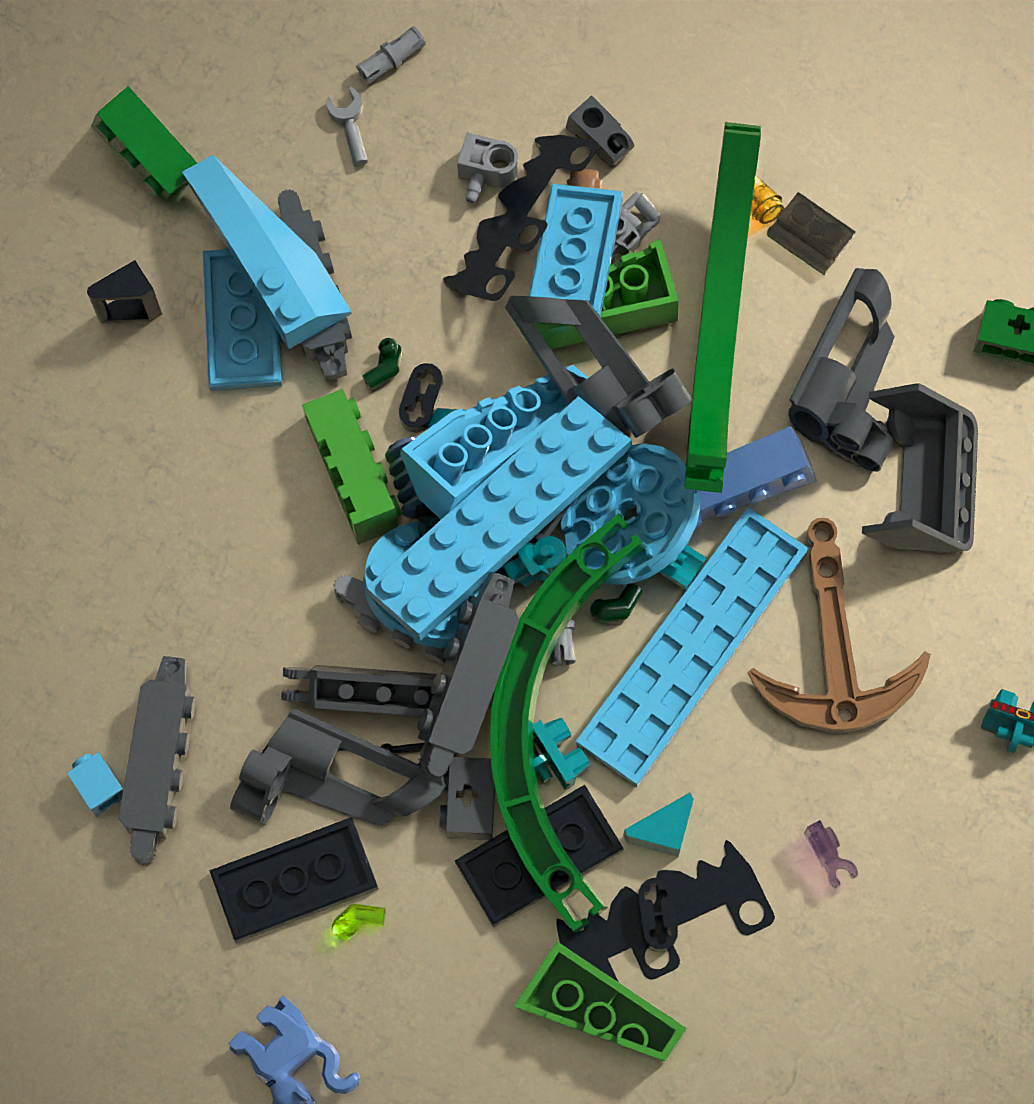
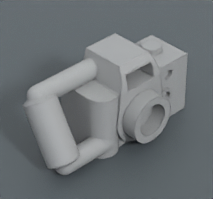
(631, 227)

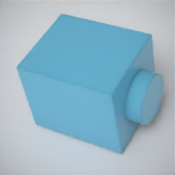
(96, 783)

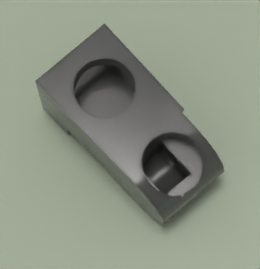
(595, 123)

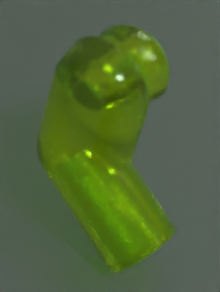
(354, 917)

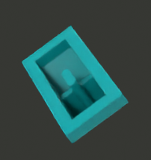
(662, 829)

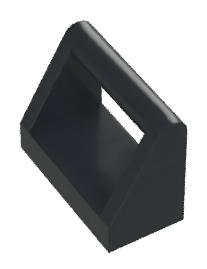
(131, 294)

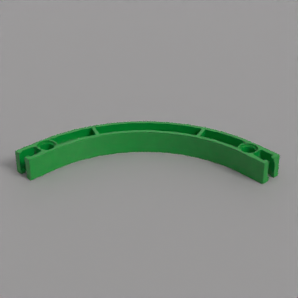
(720, 308)
(515, 709)

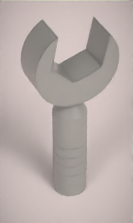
(348, 117)

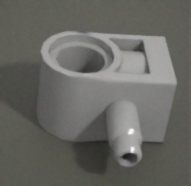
(476, 164)

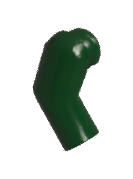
(388, 364)
(619, 608)

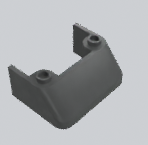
(937, 471)

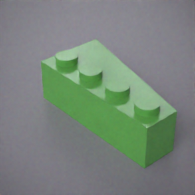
(635, 297)
(351, 465)
(591, 1001)

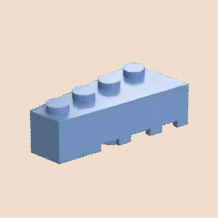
(758, 473)

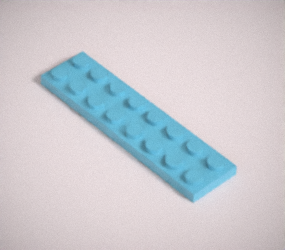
(498, 518)
(691, 647)

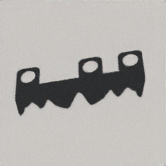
(504, 230)
(729, 884)

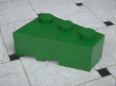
(143, 143)

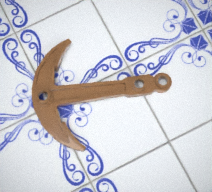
(840, 674)

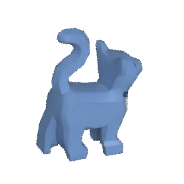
(287, 1052)

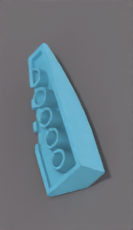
(269, 254)
(474, 443)

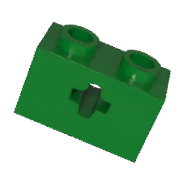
(997, 334)

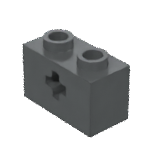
(470, 821)

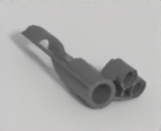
(619, 387)
(832, 398)
(299, 764)

